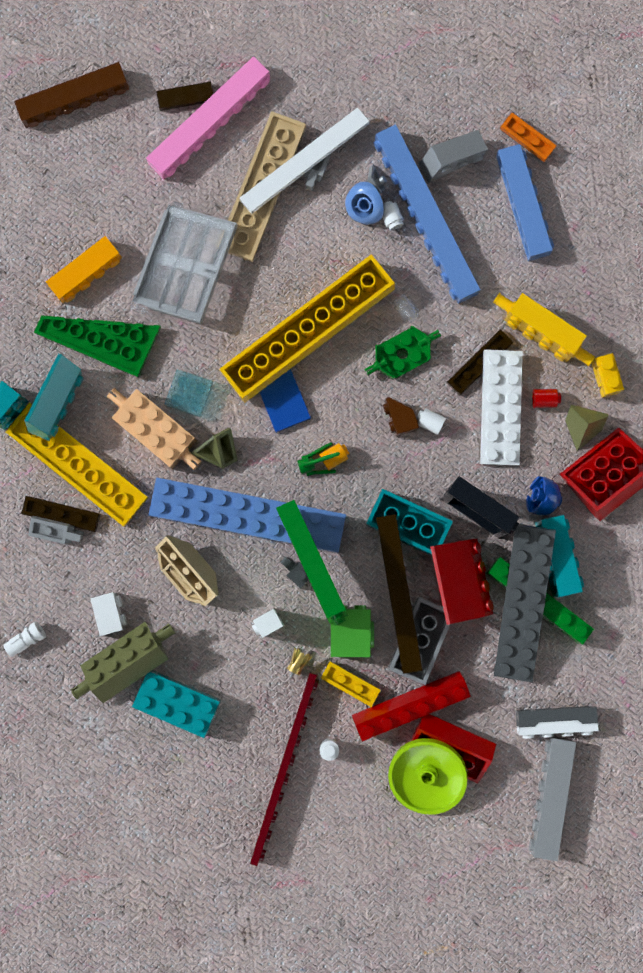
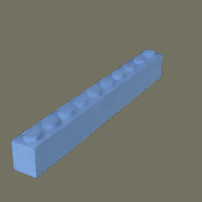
(426, 214)

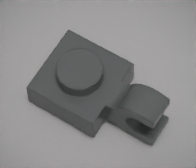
(297, 572)

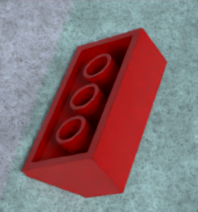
(473, 749)

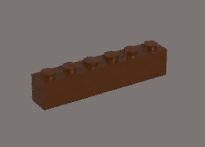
(71, 95)

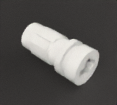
(23, 640)

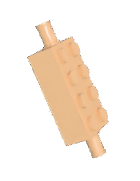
(154, 428)

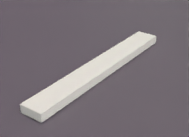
(304, 160)

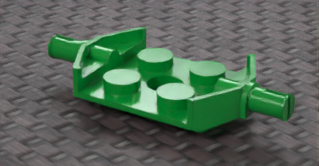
(413, 341)

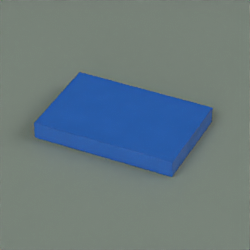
(284, 402)

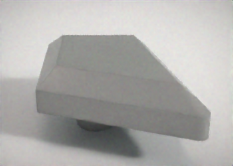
(373, 178)

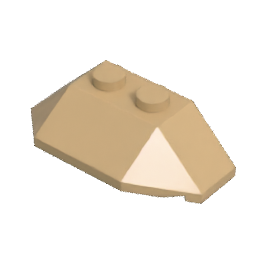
(187, 570)

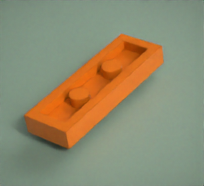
(528, 137)

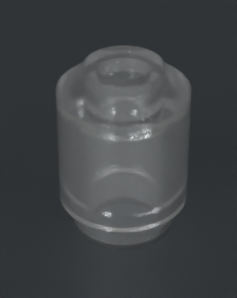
(406, 308)

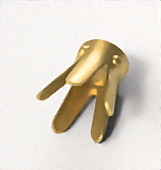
(298, 662)

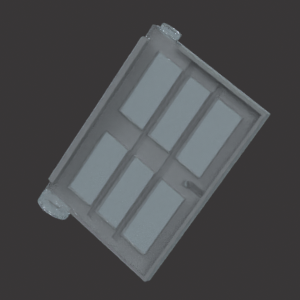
(183, 264)

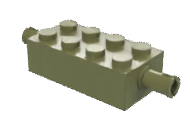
(123, 662)

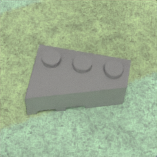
(452, 155)

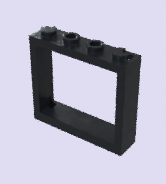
(480, 508)

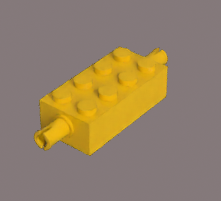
(544, 328)

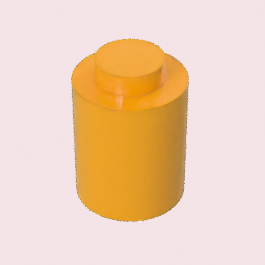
(335, 461)

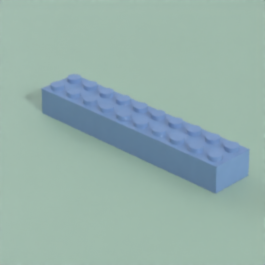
(240, 513)

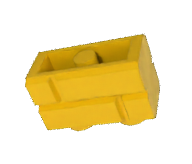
(607, 375)

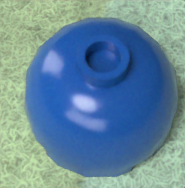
(545, 496)

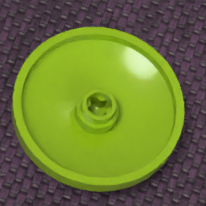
(428, 776)

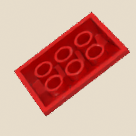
(607, 474)
(462, 581)

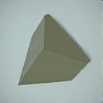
(584, 424)
(218, 449)

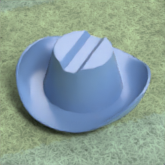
(364, 203)

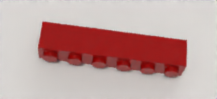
(411, 706)

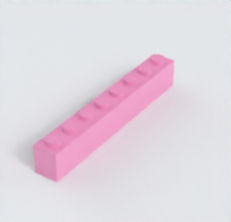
(208, 118)

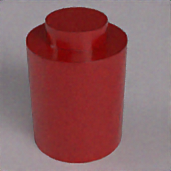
(546, 398)

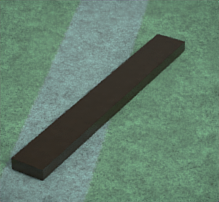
(399, 594)

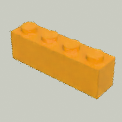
(84, 270)

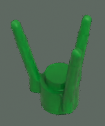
(307, 463)

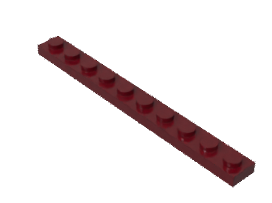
(283, 776)

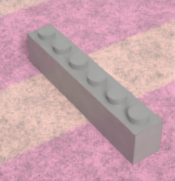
(553, 798)

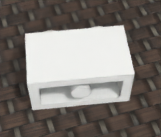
(108, 613)
(267, 623)

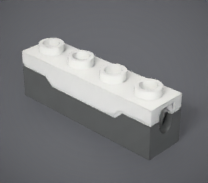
(556, 720)

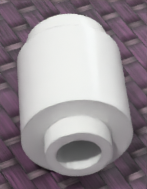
(392, 216)

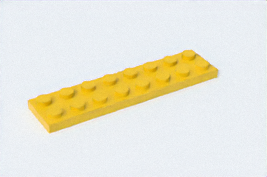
(82, 470)

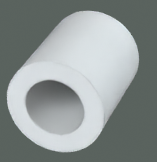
(430, 420)
(329, 749)

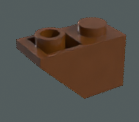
(401, 417)

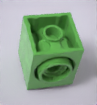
(354, 635)

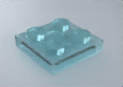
(188, 393)

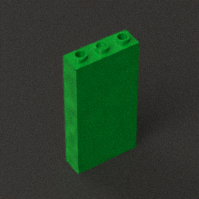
(312, 562)

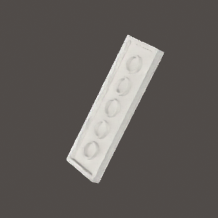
(501, 407)

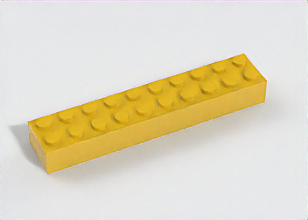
(308, 328)

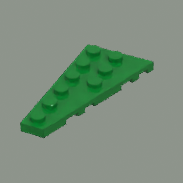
(109, 342)

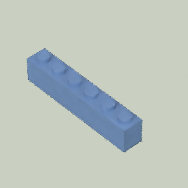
(524, 202)

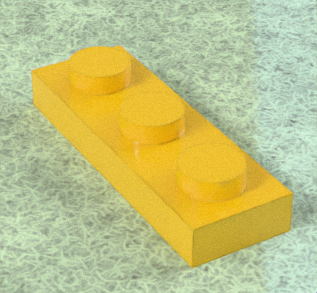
(350, 684)

